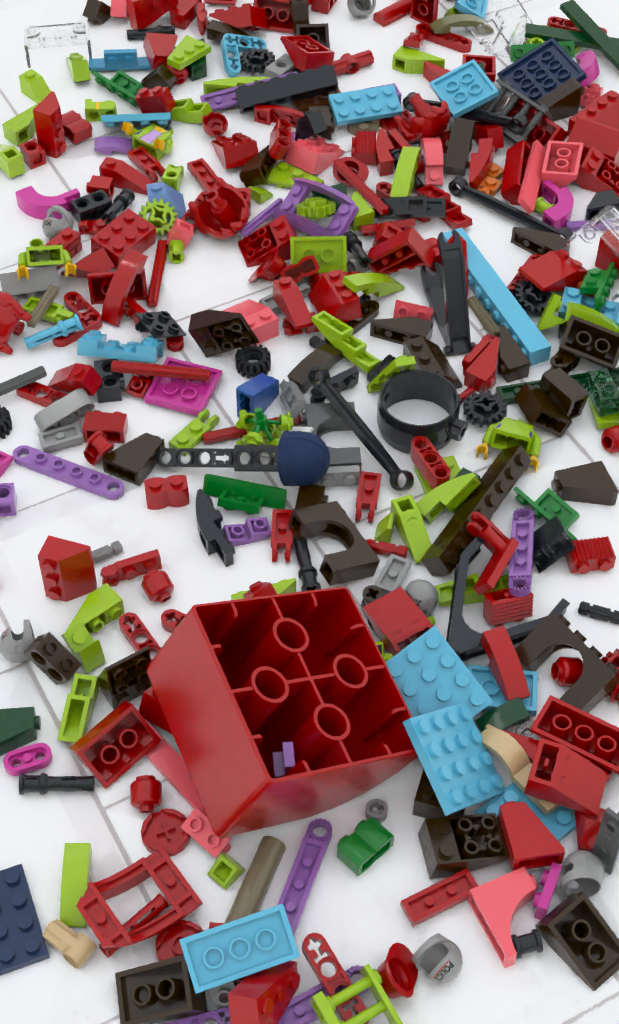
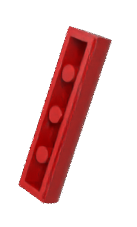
(392, 12)

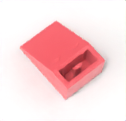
(313, 154)

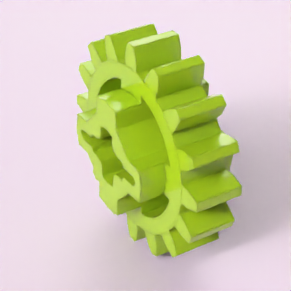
(316, 208)
(158, 215)

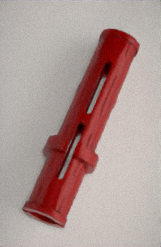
(157, 905)

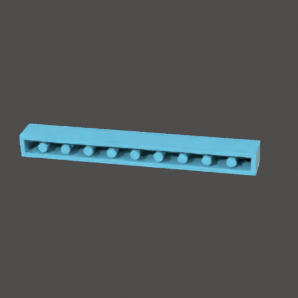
(502, 304)

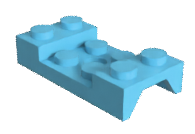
(570, 294)
(96, 345)

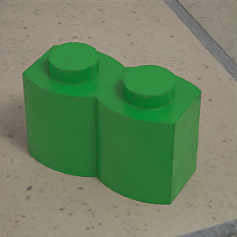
(364, 845)

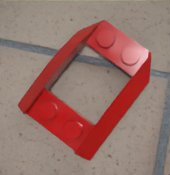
(165, 876)

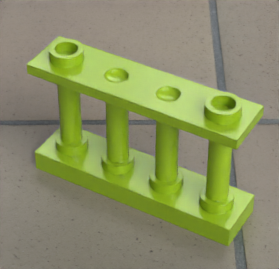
(325, 1006)

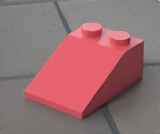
(259, 318)

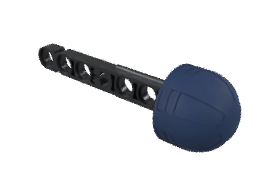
(299, 458)

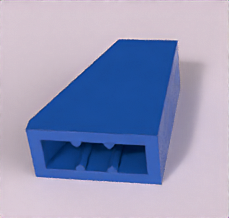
(257, 393)

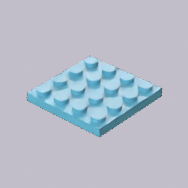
(435, 677)
(454, 757)

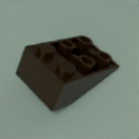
(220, 331)
(126, 678)
(461, 843)

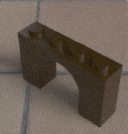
(331, 520)
(553, 635)

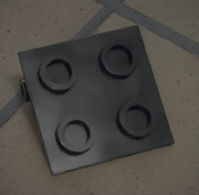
(158, 324)
(550, 544)

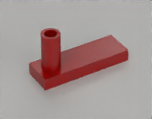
(497, 562)

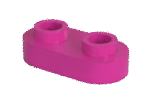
(27, 759)

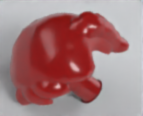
(428, 122)
(222, 211)
(10, 316)

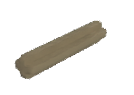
(43, 305)
(483, 316)

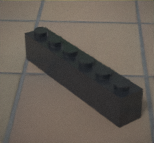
(287, 88)

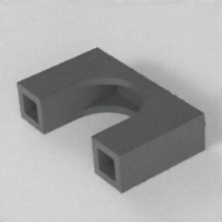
(326, 419)

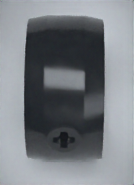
(423, 386)

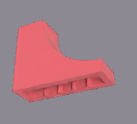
(496, 906)

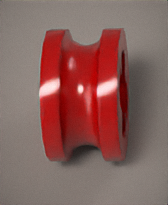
(175, 347)

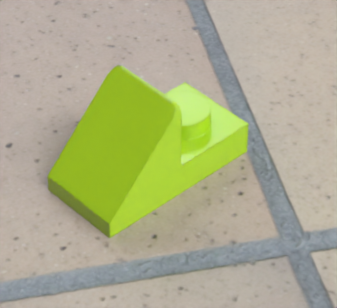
(547, 318)
(84, 648)

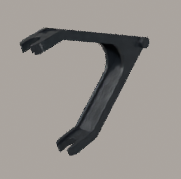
(448, 296)
(463, 638)

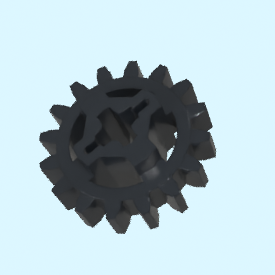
(256, 60)
(531, 297)
(484, 408)

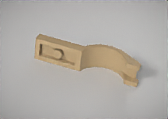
(515, 760)

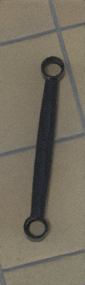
(481, 116)
(503, 208)
(360, 429)

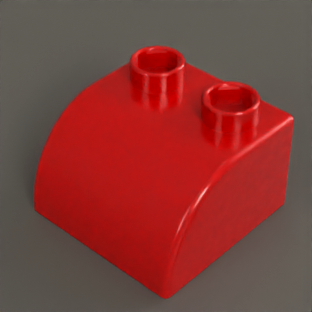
(273, 673)

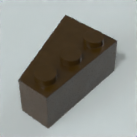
(458, 146)

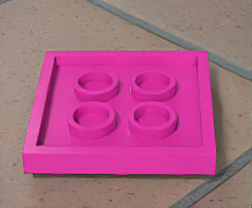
(183, 394)

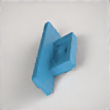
(119, 60)

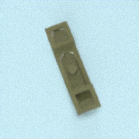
(445, 23)

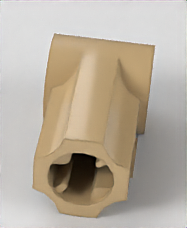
(73, 946)

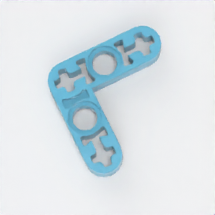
(231, 44)

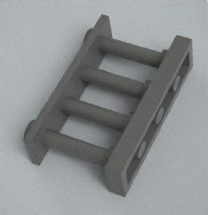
(541, 110)
(607, 841)

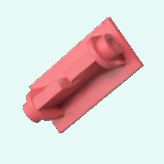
(406, 309)
(200, 830)

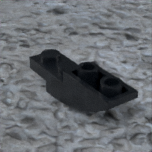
(413, 207)
(210, 529)

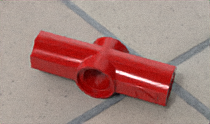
(352, 63)

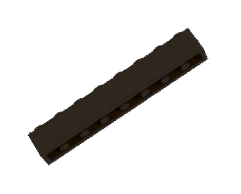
(486, 498)

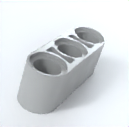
(64, 411)

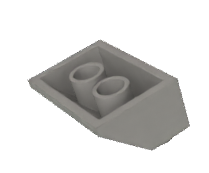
(38, 281)

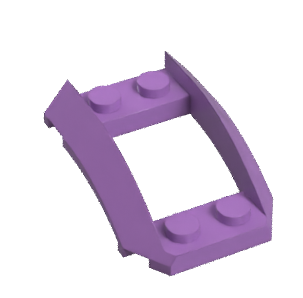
(300, 191)

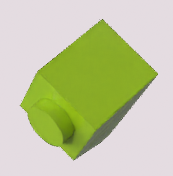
(33, 85)

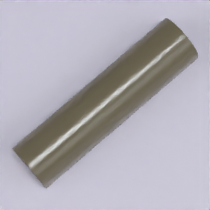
(257, 878)

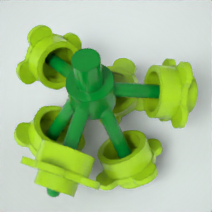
(260, 427)

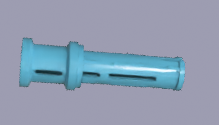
(62, 328)

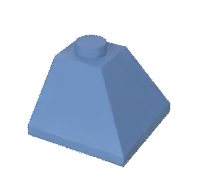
(168, 194)

